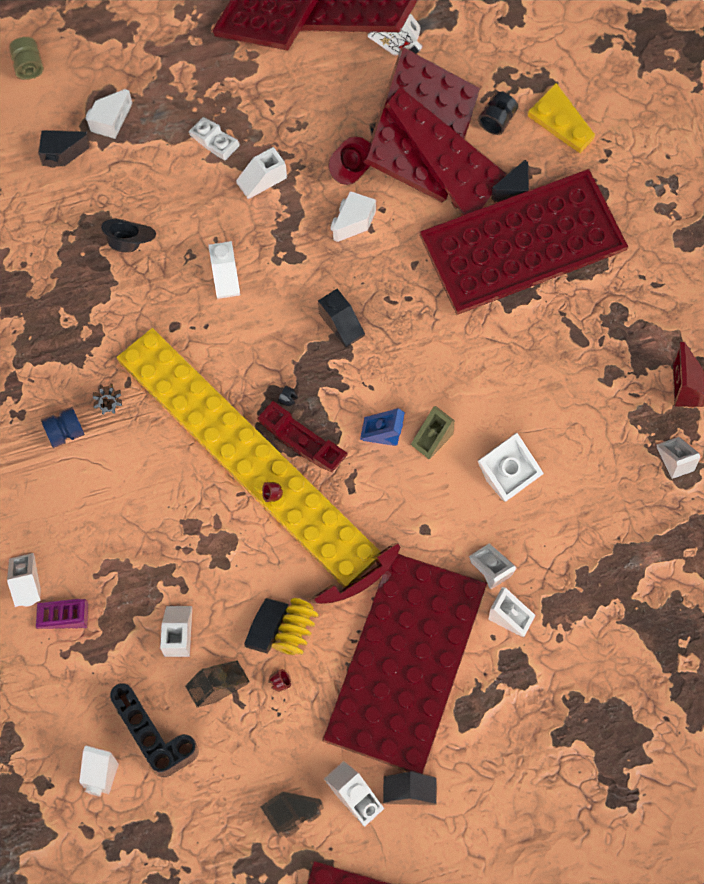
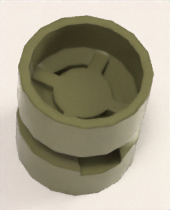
(26, 58)

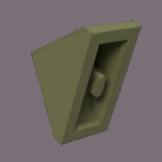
(433, 433)

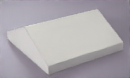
(509, 467)

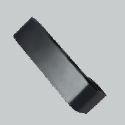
(146, 728)

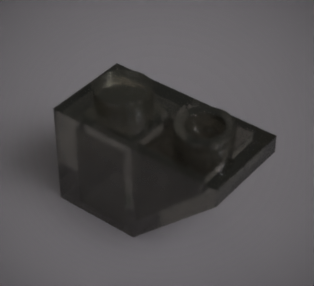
(216, 683)
(290, 810)

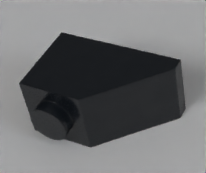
(61, 147)
(340, 317)

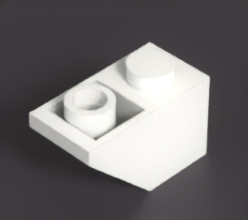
(262, 173)
(354, 216)
(176, 631)
(354, 793)

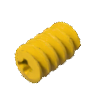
(295, 627)

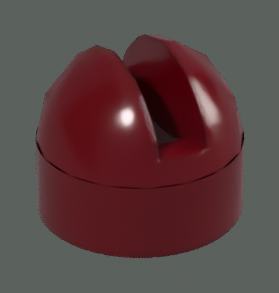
(271, 491)
(280, 680)

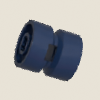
(62, 427)

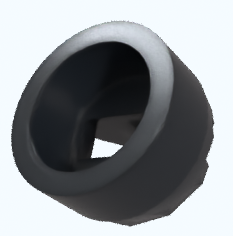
(288, 396)

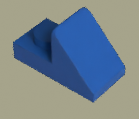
(383, 427)

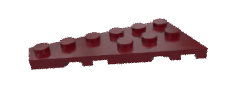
(450, 158)

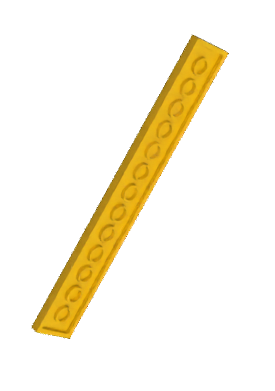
(249, 457)

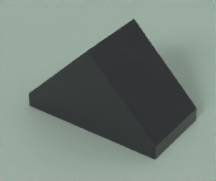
(512, 184)
(409, 789)

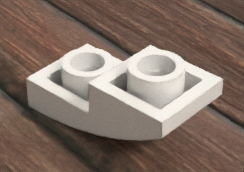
(213, 139)

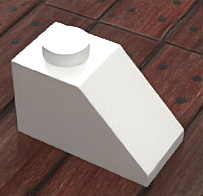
(109, 113)
(224, 270)
(23, 580)
(97, 771)

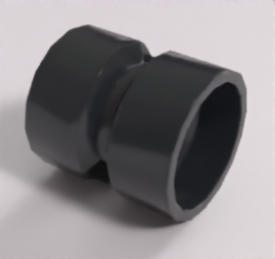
(497, 113)

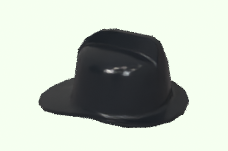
(126, 236)

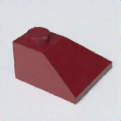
(687, 378)

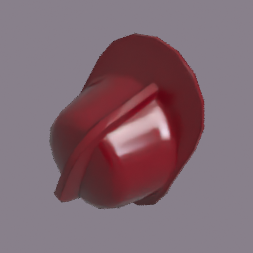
(347, 161)

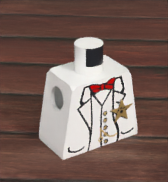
(396, 41)

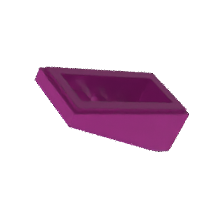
(79, 622)

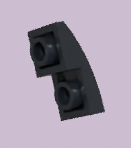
(266, 625)

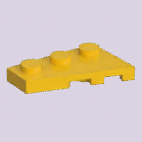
(562, 119)

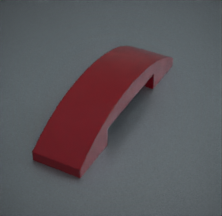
(300, 439)
(383, 560)

